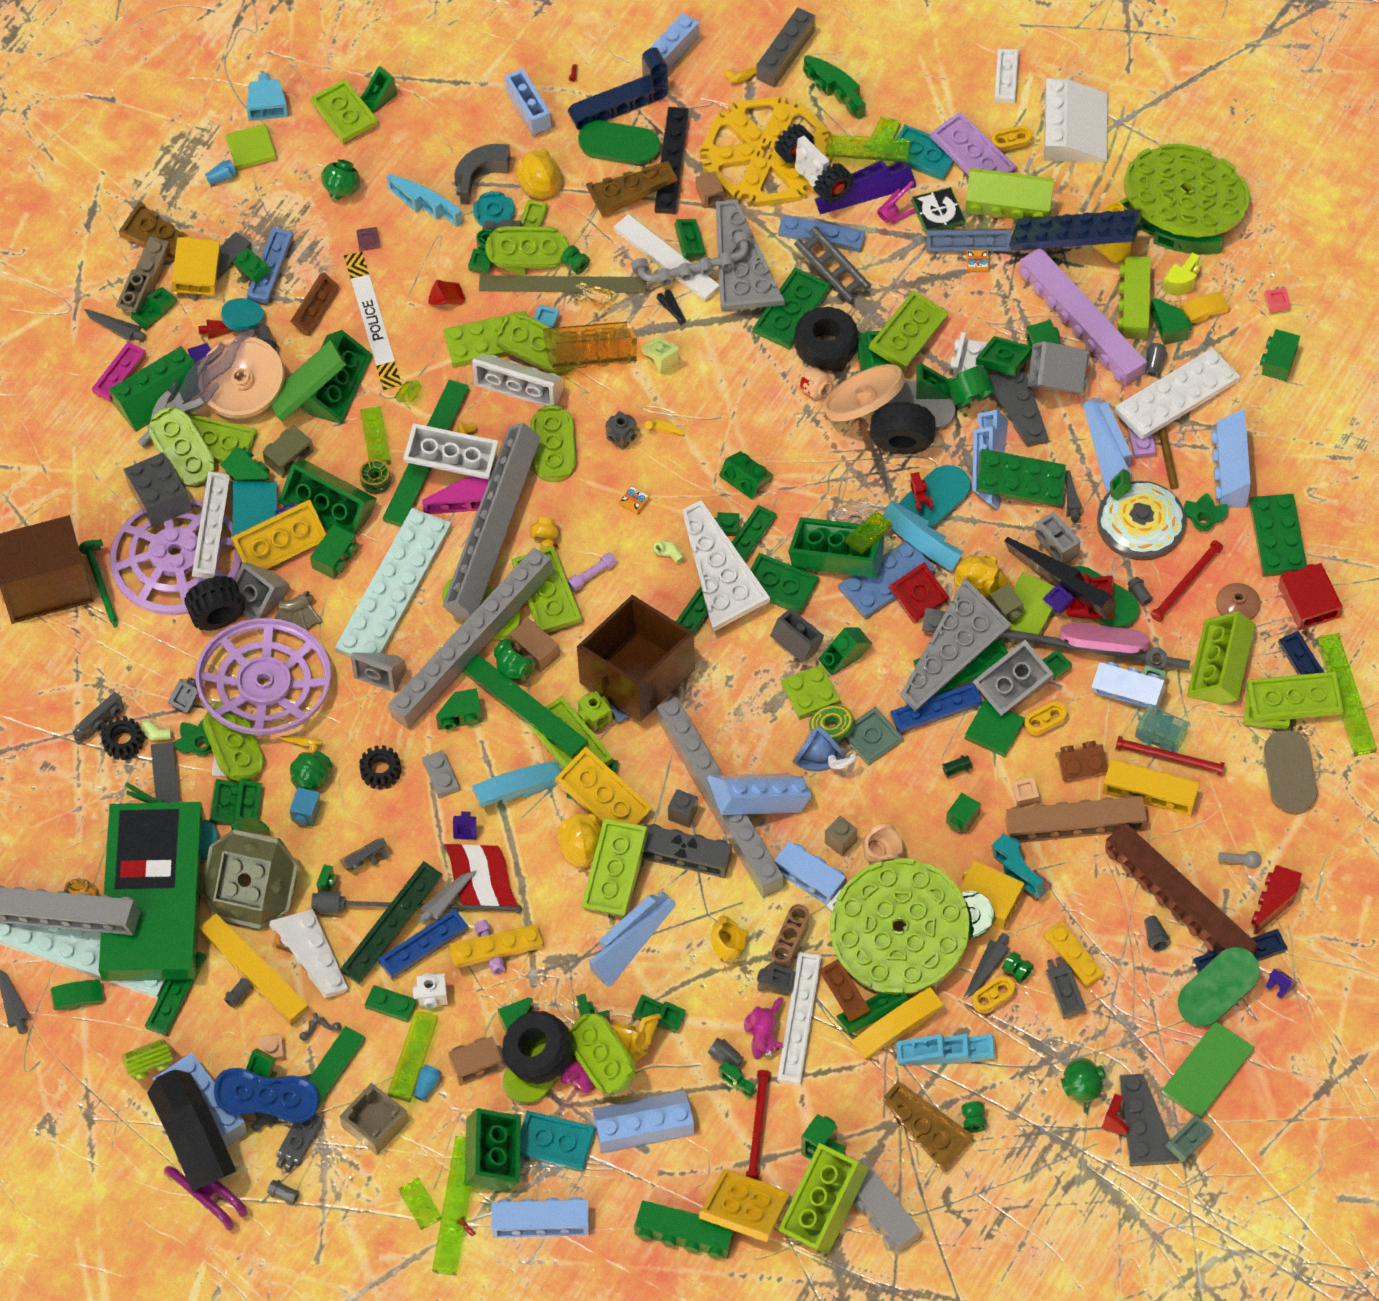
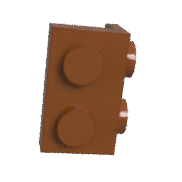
(1081, 761)

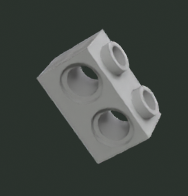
(1057, 538)

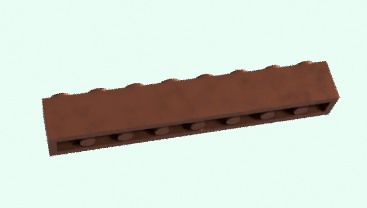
(1176, 892)

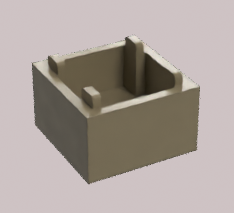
(374, 1118)

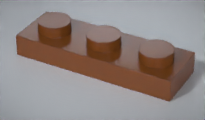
(314, 303)
(844, 990)

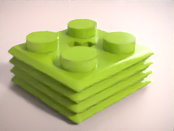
(146, 1058)

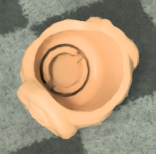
(882, 844)

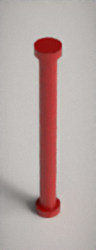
(1215, 547)
(1169, 755)
(764, 1076)

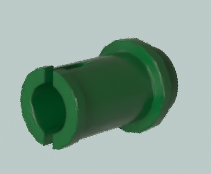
(957, 766)

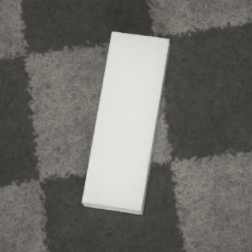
(1006, 76)

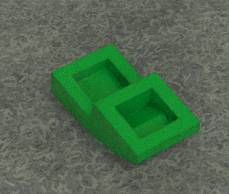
(155, 308)
(77, 993)
(670, 1014)

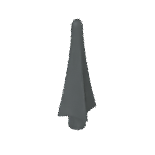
(1073, 502)

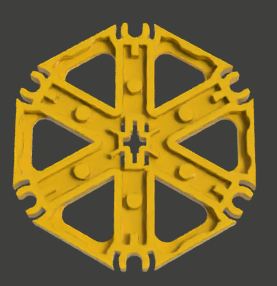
(753, 148)

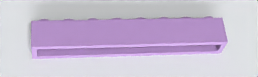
(1082, 317)

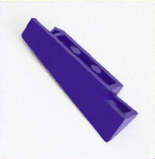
(871, 183)

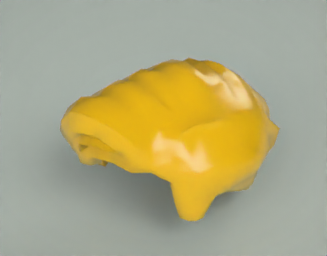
(728, 939)

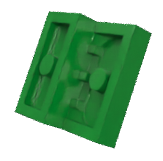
(234, 801)

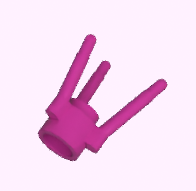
(889, 209)

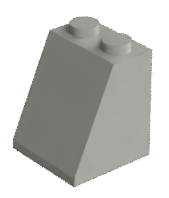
(1058, 367)

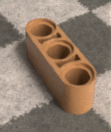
(790, 928)

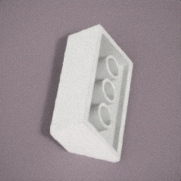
(517, 380)
(451, 451)

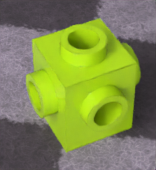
(594, 710)

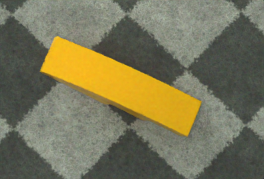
(897, 1023)

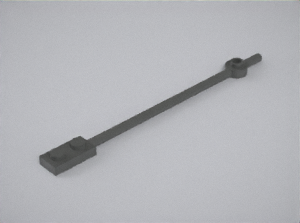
(933, 617)

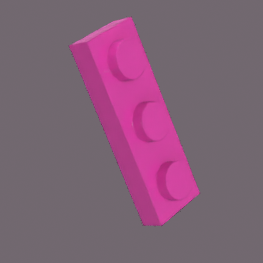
(120, 369)

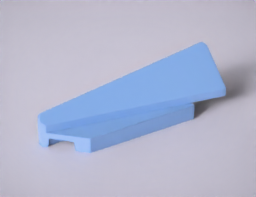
(989, 436)
(629, 936)

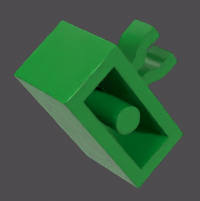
(822, 1131)

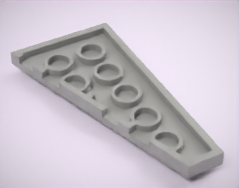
(750, 280)
(961, 636)

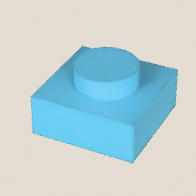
(547, 315)

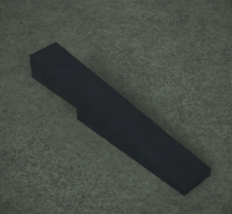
(1065, 576)

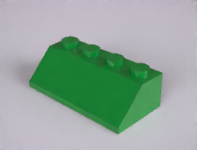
(140, 392)
(336, 395)
(331, 497)
(822, 547)

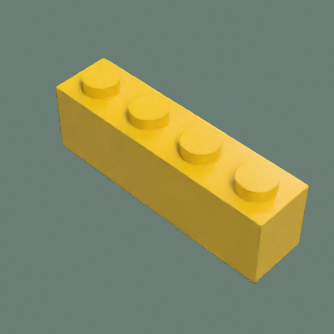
(1157, 788)

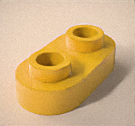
(1010, 138)
(1043, 718)
(991, 994)

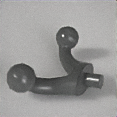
(312, 1024)

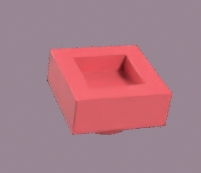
(1277, 300)

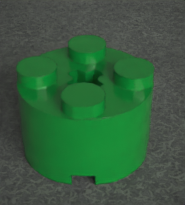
(969, 386)

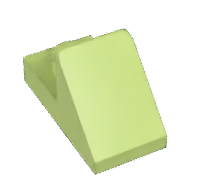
(663, 352)

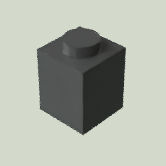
(682, 808)

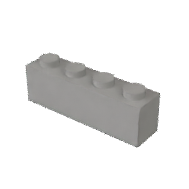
(886, 1213)

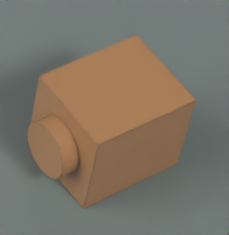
(709, 189)

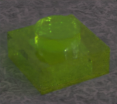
(408, 391)

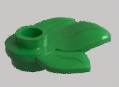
(1206, 511)
(191, 738)

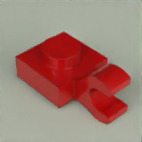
(918, 489)

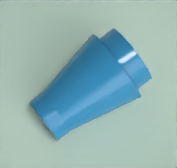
(221, 172)
(426, 1082)

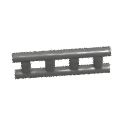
(832, 277)

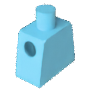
(265, 99)

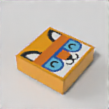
(977, 261)
(634, 499)

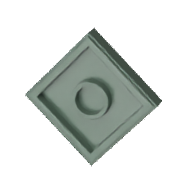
(873, 736)

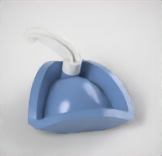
(821, 753)

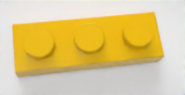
(1074, 954)

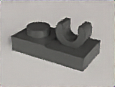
(356, 858)

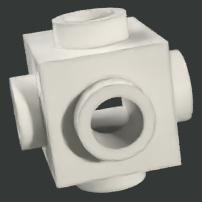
(430, 990)

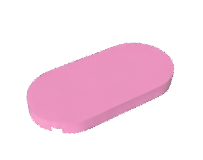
(1104, 637)

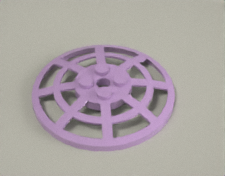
(163, 561)
(266, 668)

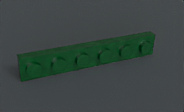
(391, 922)

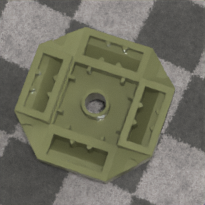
(271, 873)

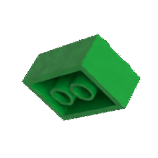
(492, 1150)

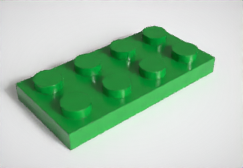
(1020, 478)
(1277, 534)

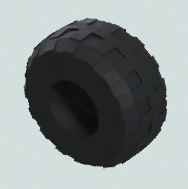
(821, 353)
(903, 428)
(554, 1057)

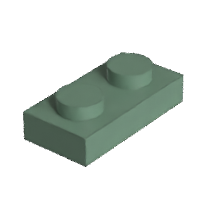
(1189, 1138)

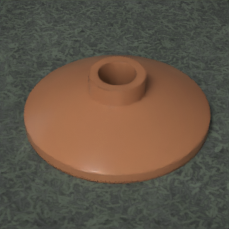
(1228, 604)

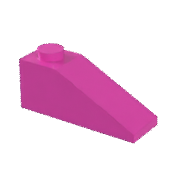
(458, 497)

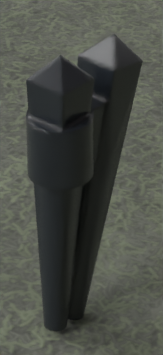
(669, 302)

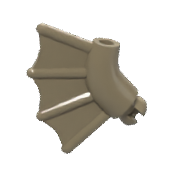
(299, 611)

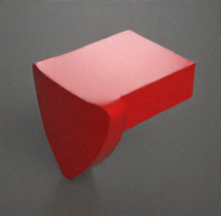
(446, 292)
(1111, 1121)

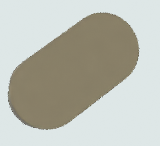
(1290, 772)

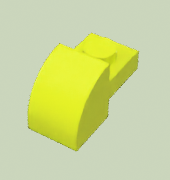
(1182, 279)

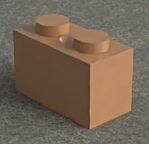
(534, 643)
(475, 1060)

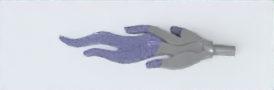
(196, 381)

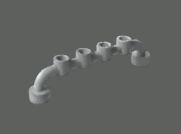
(684, 270)

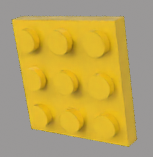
(745, 1205)

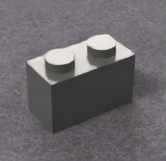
(797, 635)

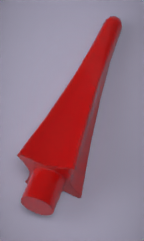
(213, 328)

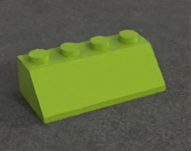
(1008, 194)
(1221, 658)
(823, 1198)

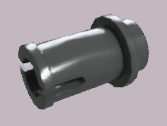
(1137, 586)
(235, 996)
(279, 1190)

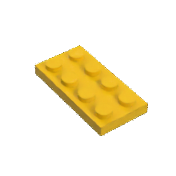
(280, 536)
(601, 790)

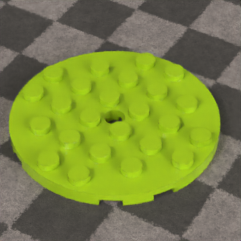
(1215, 195)
(907, 959)

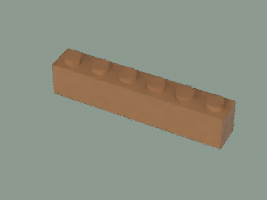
(1075, 819)

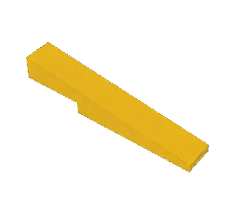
(254, 969)

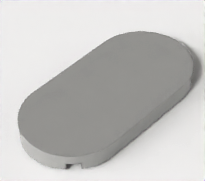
(941, 408)

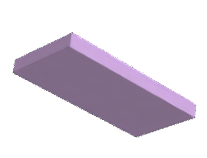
(969, 146)

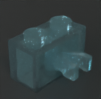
(1161, 729)

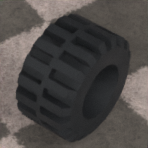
(214, 603)

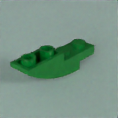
(834, 80)
(1181, 243)

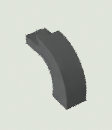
(480, 161)

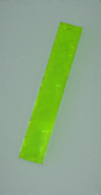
(1354, 715)
(453, 1214)

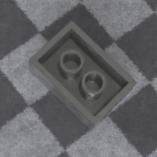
(157, 489)

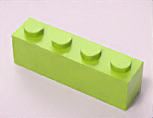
(1136, 297)

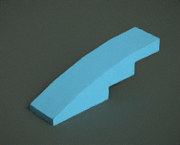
(421, 197)
(922, 537)
(515, 783)
(945, 1050)

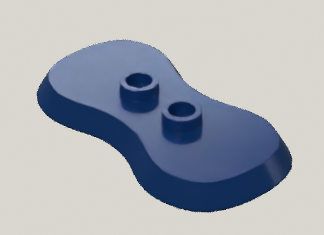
(285, 1097)

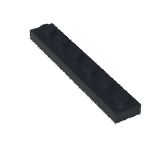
(673, 153)

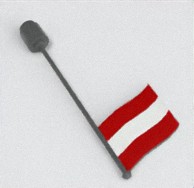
(485, 890)

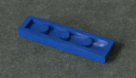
(937, 708)
(423, 944)

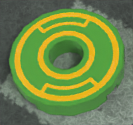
(830, 714)

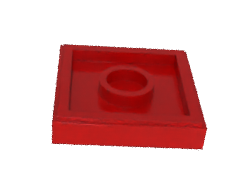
(918, 591)

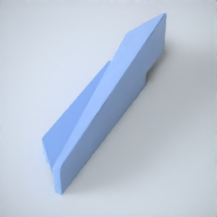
(1107, 439)

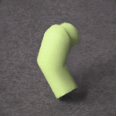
(670, 550)
(153, 732)

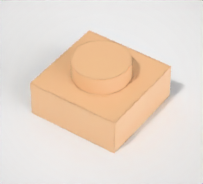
(1025, 791)
(273, 1046)

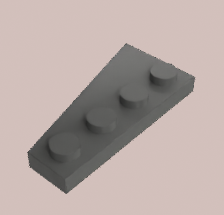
(1020, 406)
(1147, 1133)

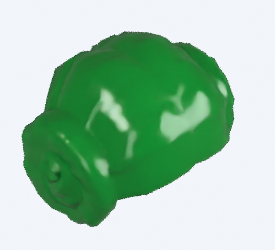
(511, 663)
(310, 770)

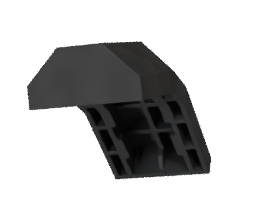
(190, 1128)

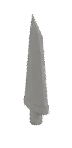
(441, 901)

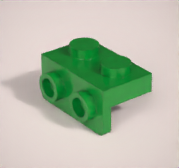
(745, 474)

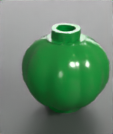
(340, 179)
(1083, 1079)

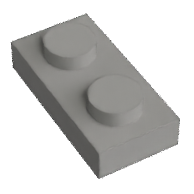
(440, 774)

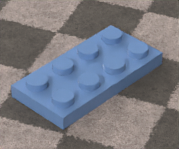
(871, 593)

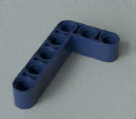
(626, 97)

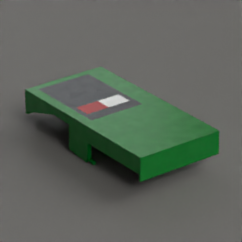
(157, 863)

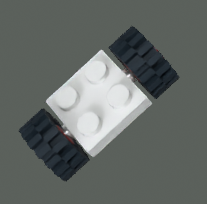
(798, 147)

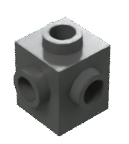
(621, 429)

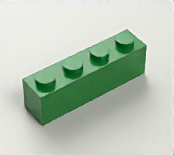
(682, 1229)

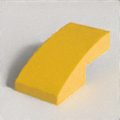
(1204, 306)

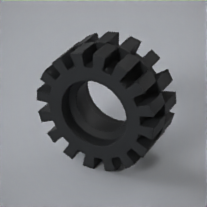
(124, 749)
(384, 778)

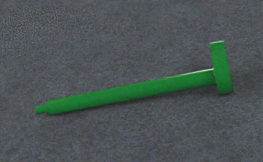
(89, 548)

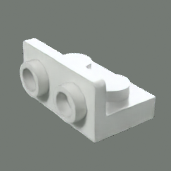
(967, 351)

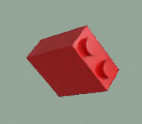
(1310, 596)

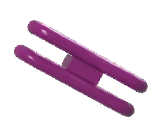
(208, 1196)

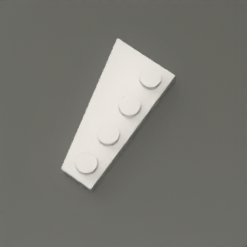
(311, 950)

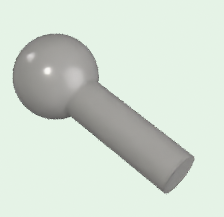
(1251, 859)

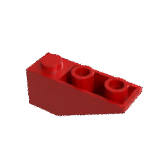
(1279, 896)

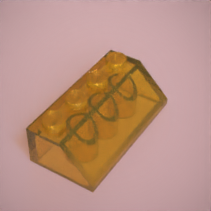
(590, 345)

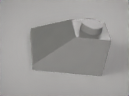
(260, 589)
(378, 669)

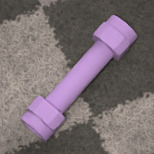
(606, 562)
(496, 965)

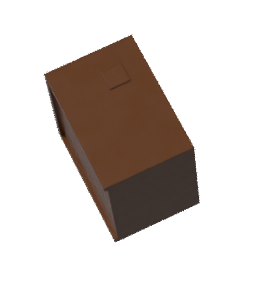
(42, 570)
(636, 657)

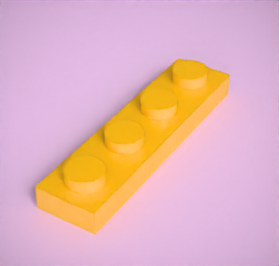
(495, 945)

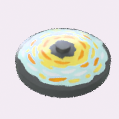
(1142, 522)

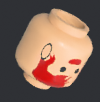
(815, 383)

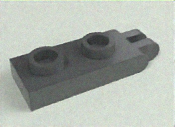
(98, 717)
(1064, 988)
(298, 1142)

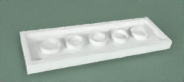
(1177, 394)

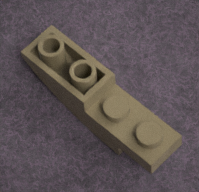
(145, 276)

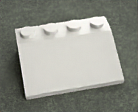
(1074, 122)

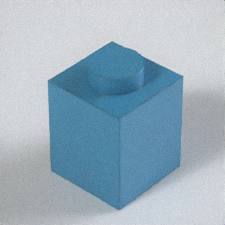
(305, 807)

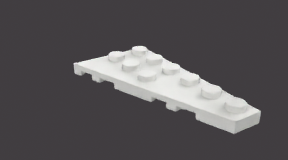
(724, 577)

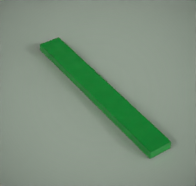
(416, 475)
(745, 543)
(525, 706)

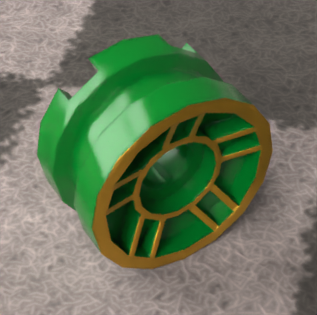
(372, 469)

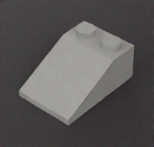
(1014, 678)

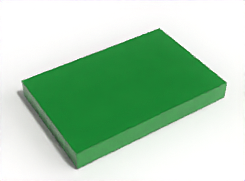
(784, 583)

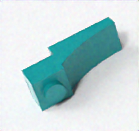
(1009, 853)

